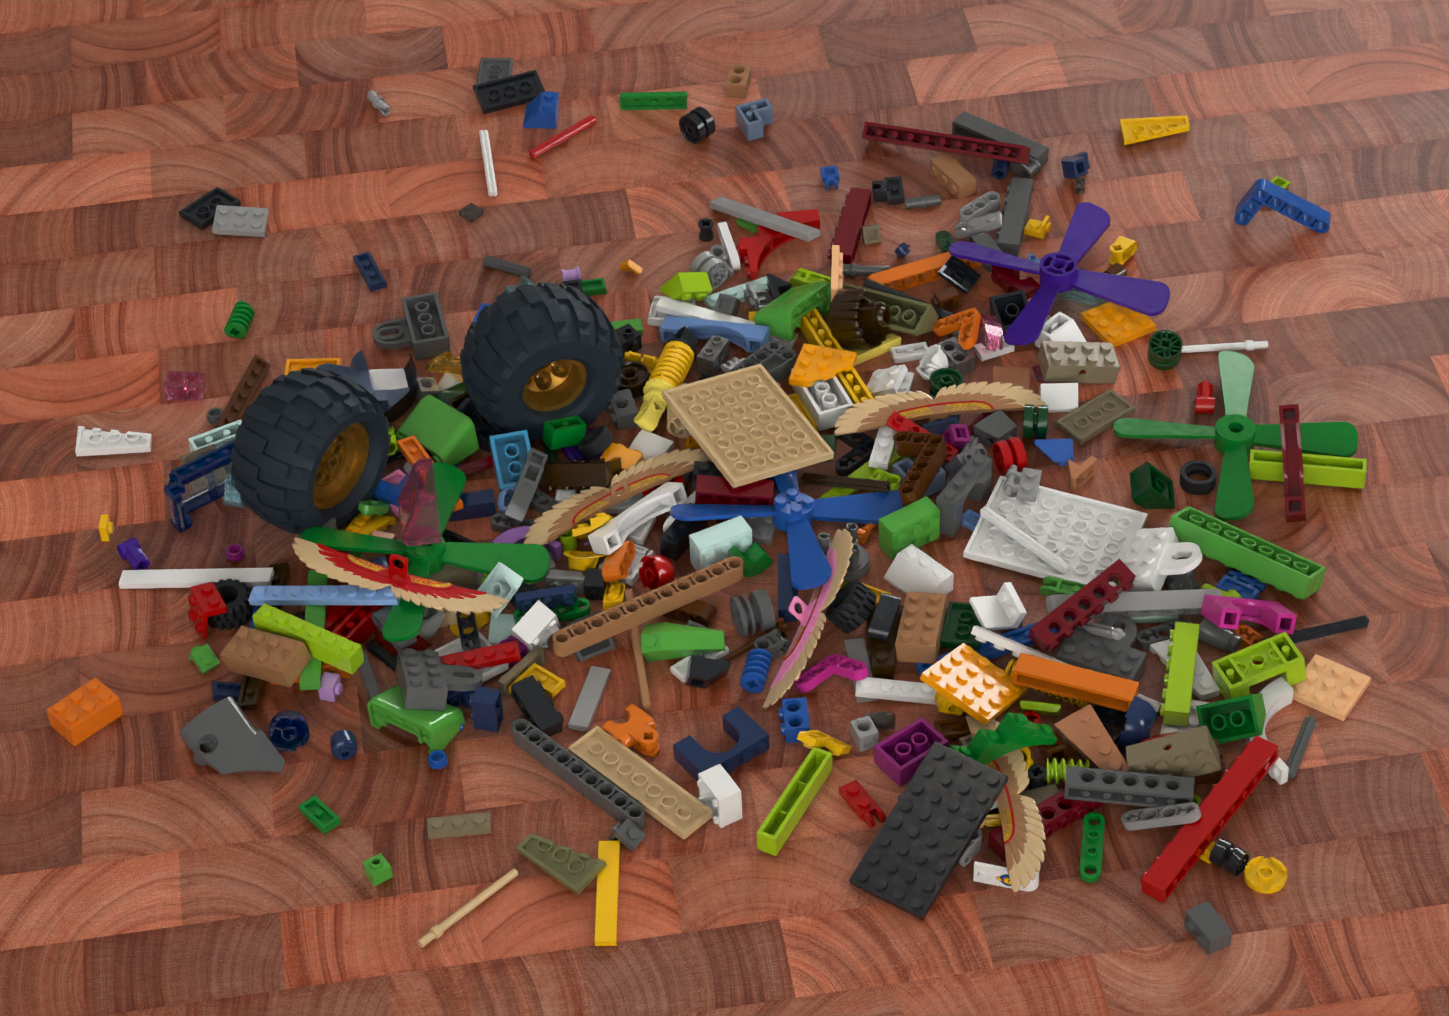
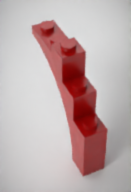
(756, 249)

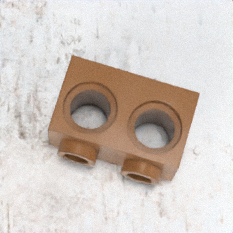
(738, 81)

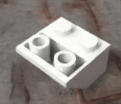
(1060, 328)

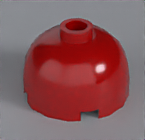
(656, 571)

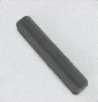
(507, 266)

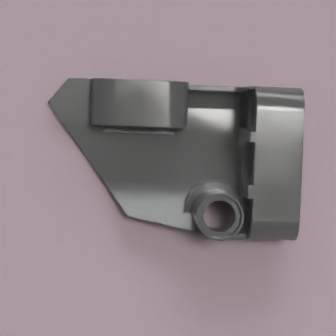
(230, 741)

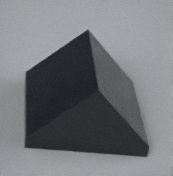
(1008, 307)

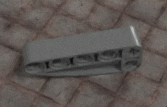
(774, 357)

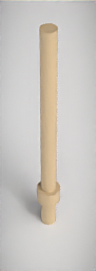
(438, 930)

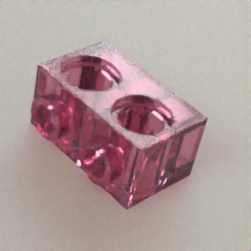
(185, 385)

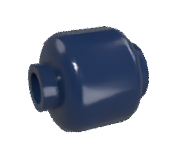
(343, 743)

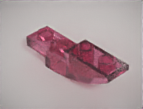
(991, 332)

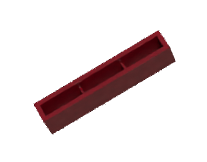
(850, 223)

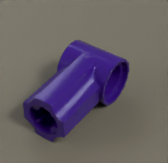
(132, 552)

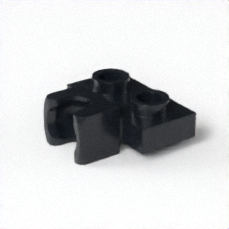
(890, 189)

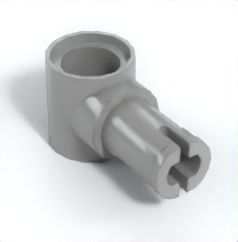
(720, 252)

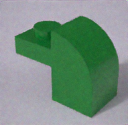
(754, 559)

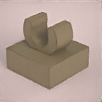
(871, 234)

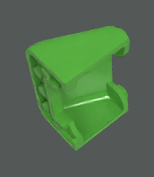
(787, 310)
(440, 430)
(431, 726)

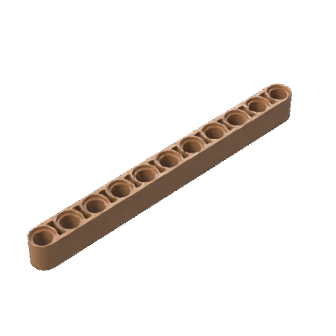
(647, 606)

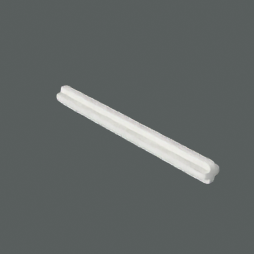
(488, 163)
(1024, 539)

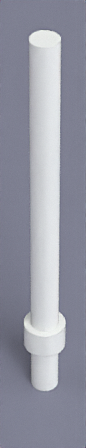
(1248, 345)

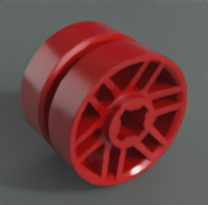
(1009, 453)

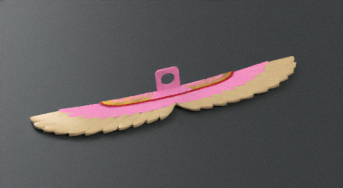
(812, 617)

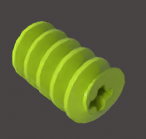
(1059, 770)

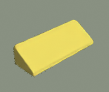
(866, 354)

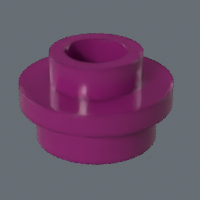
(235, 553)

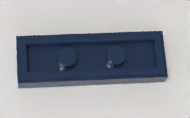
(369, 271)

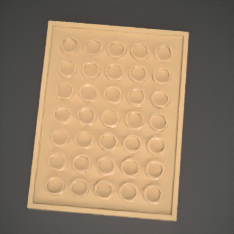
(747, 425)

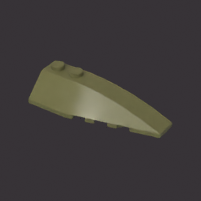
(907, 314)

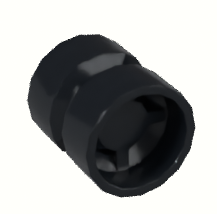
(1231, 858)

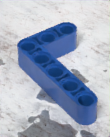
(1271, 195)

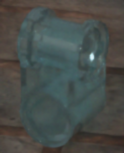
(231, 496)

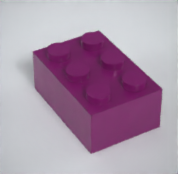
(906, 749)

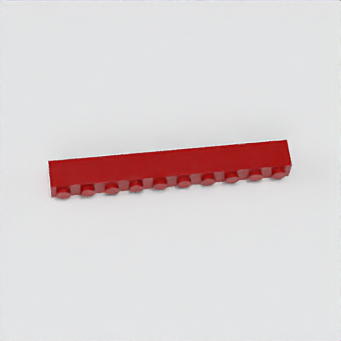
(1216, 811)

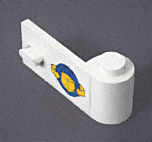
(999, 876)

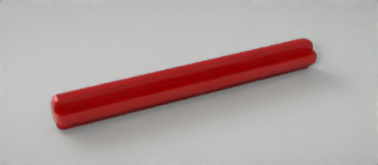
(562, 136)

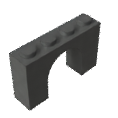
(970, 482)

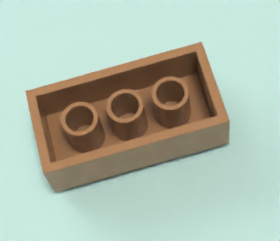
(921, 627)
(266, 656)

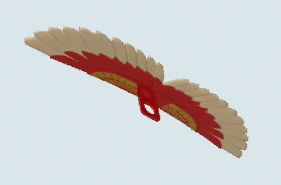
(410, 587)

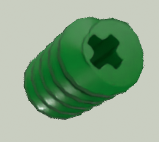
(239, 320)

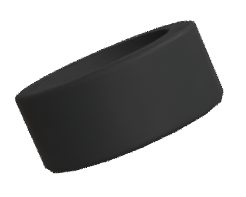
(595, 442)
(1198, 487)

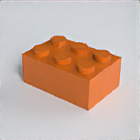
(84, 711)

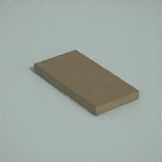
(1095, 416)

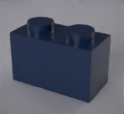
(486, 709)

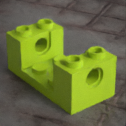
(1279, 656)

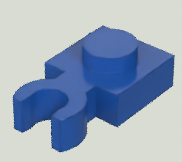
(830, 176)

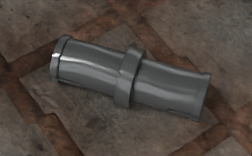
(923, 201)

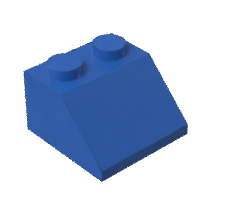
(543, 111)

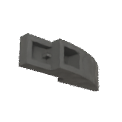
(526, 485)

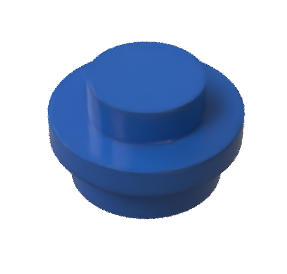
(437, 759)

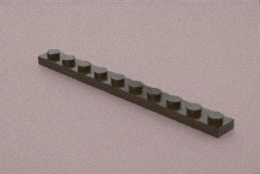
(252, 687)

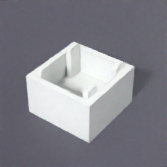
(536, 626)
(721, 795)

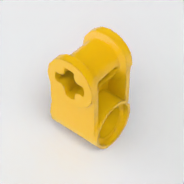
(1122, 250)

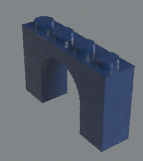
(738, 725)

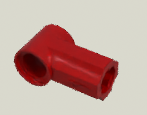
(1204, 400)

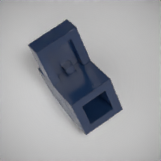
(1075, 165)

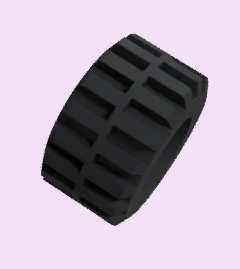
(235, 596)
(851, 606)

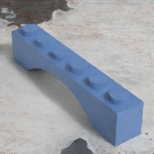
(747, 336)

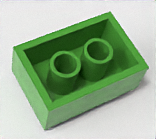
(912, 524)

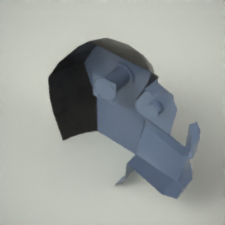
(391, 387)

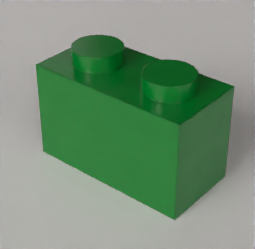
(564, 432)

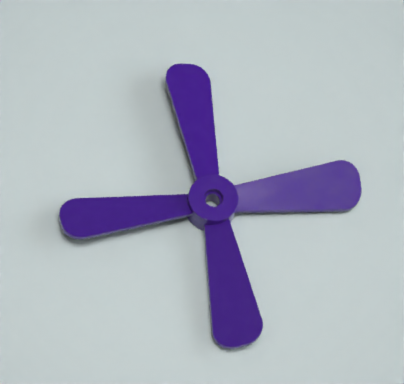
(1060, 273)

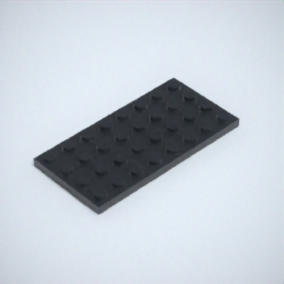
(928, 830)

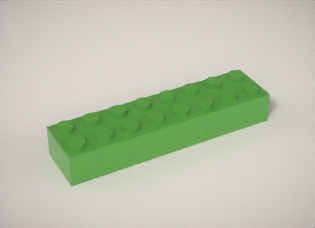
(1248, 553)

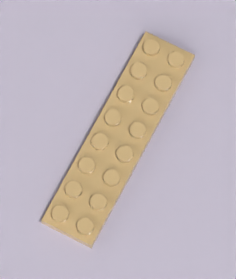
(642, 782)

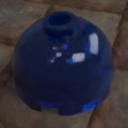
(288, 730)

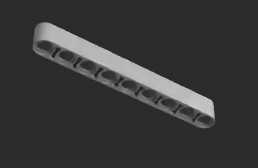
(1145, 603)

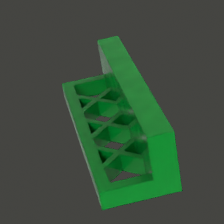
(653, 100)

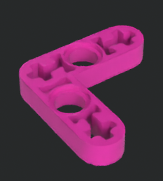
(827, 667)

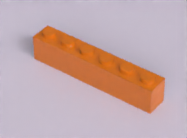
(1075, 682)

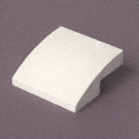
(651, 444)

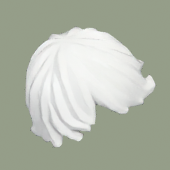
(932, 360)

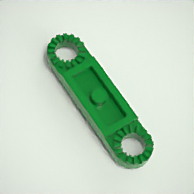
(1092, 847)

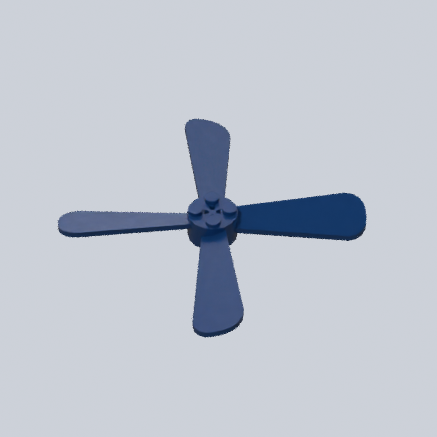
(794, 515)

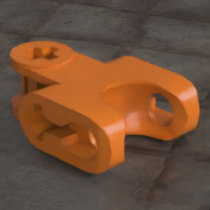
(636, 732)

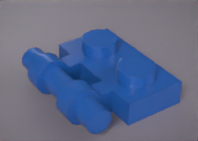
(1247, 587)

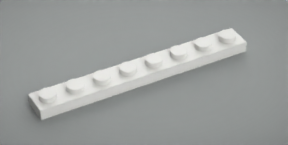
(884, 440)

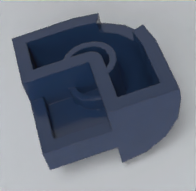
(1138, 725)

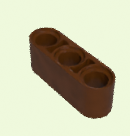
(696, 611)

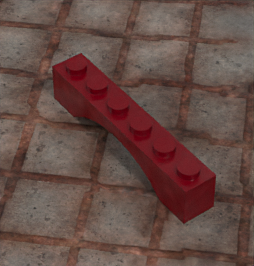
(1292, 463)

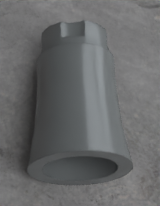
(1218, 637)

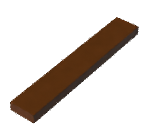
(243, 392)

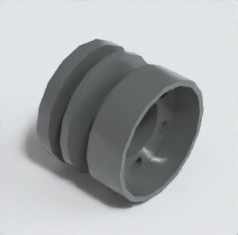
(751, 613)

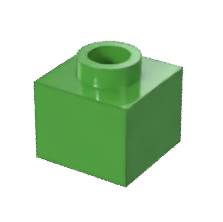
(377, 869)

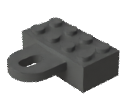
(420, 328)
(1106, 654)
(426, 681)

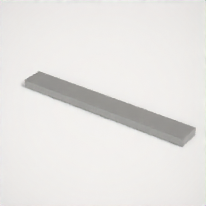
(765, 219)

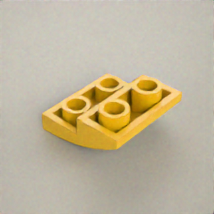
(584, 530)

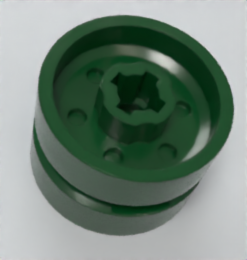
(1164, 350)
(944, 378)
(1035, 421)

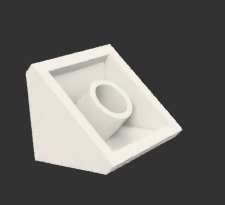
(1059, 396)

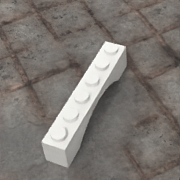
(613, 533)

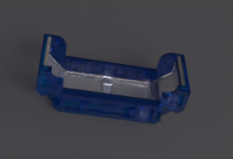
(197, 484)

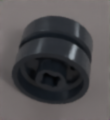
(697, 125)

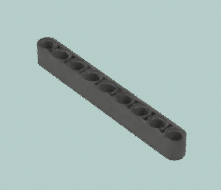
(576, 773)

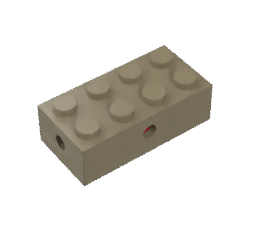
(1078, 362)
(1178, 754)

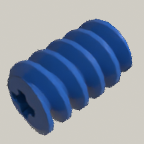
(756, 670)

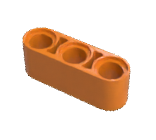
(619, 562)

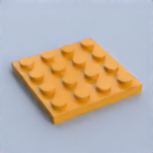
(973, 684)

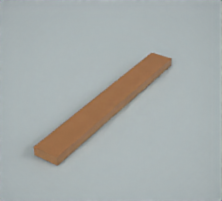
(639, 662)

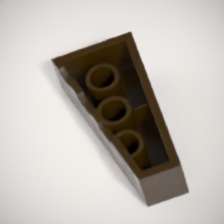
(579, 473)
(883, 653)

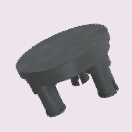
(859, 559)

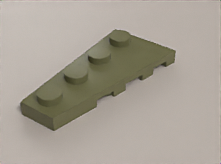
(561, 863)

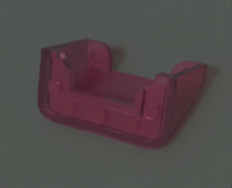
(418, 506)

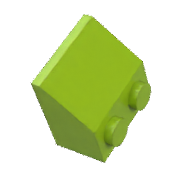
(688, 286)

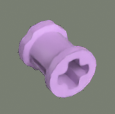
(571, 274)

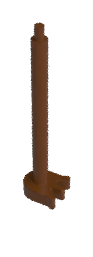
(780, 625)

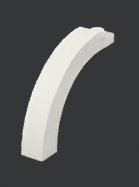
(1275, 697)

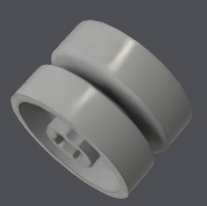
(715, 268)

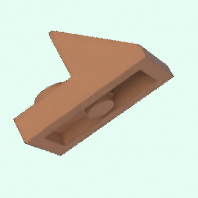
(1081, 473)

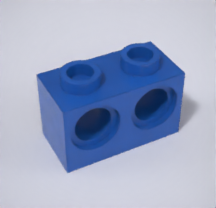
(794, 717)

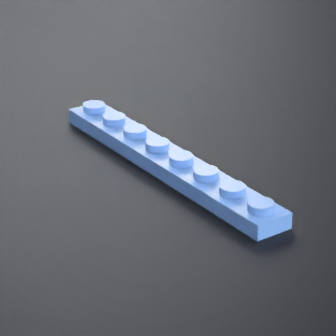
(321, 595)

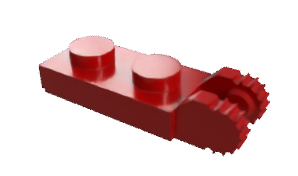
(861, 803)

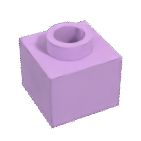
(330, 687)

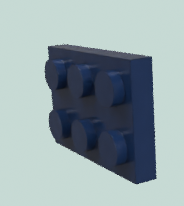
(550, 597)

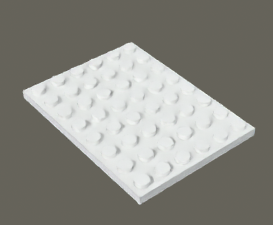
(1073, 527)

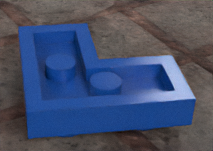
(389, 492)

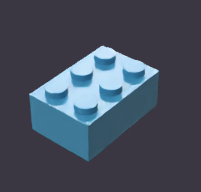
(508, 456)

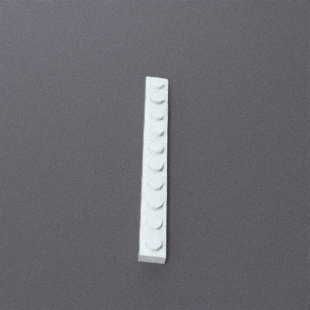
(1001, 642)

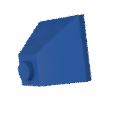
(1056, 449)

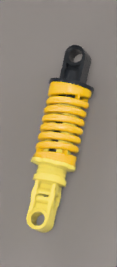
(668, 373)

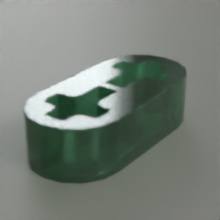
(944, 240)

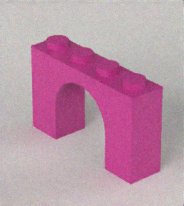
(1227, 612)

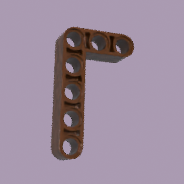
(930, 454)

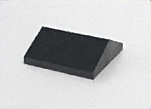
(959, 275)

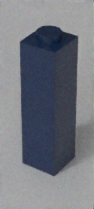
(475, 505)
(785, 590)

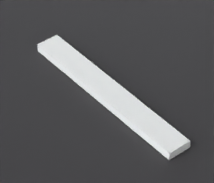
(683, 309)
(191, 577)

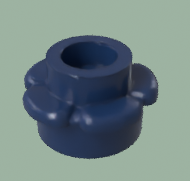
(902, 250)

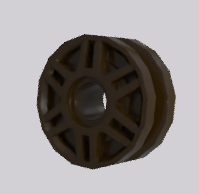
(634, 378)

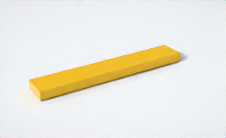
(607, 894)

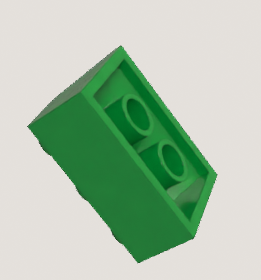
(1233, 717)

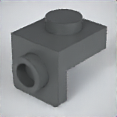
(627, 833)

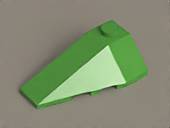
(673, 641)

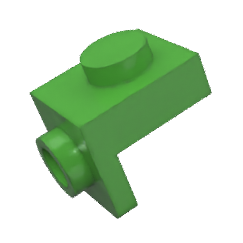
(204, 658)

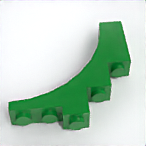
(1010, 735)

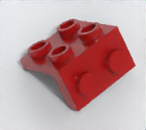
(204, 603)

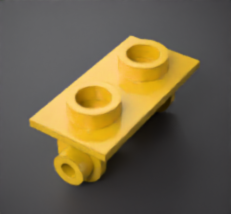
(647, 360)

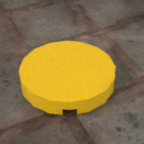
(1265, 875)

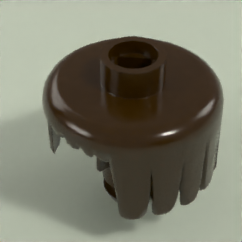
(856, 322)

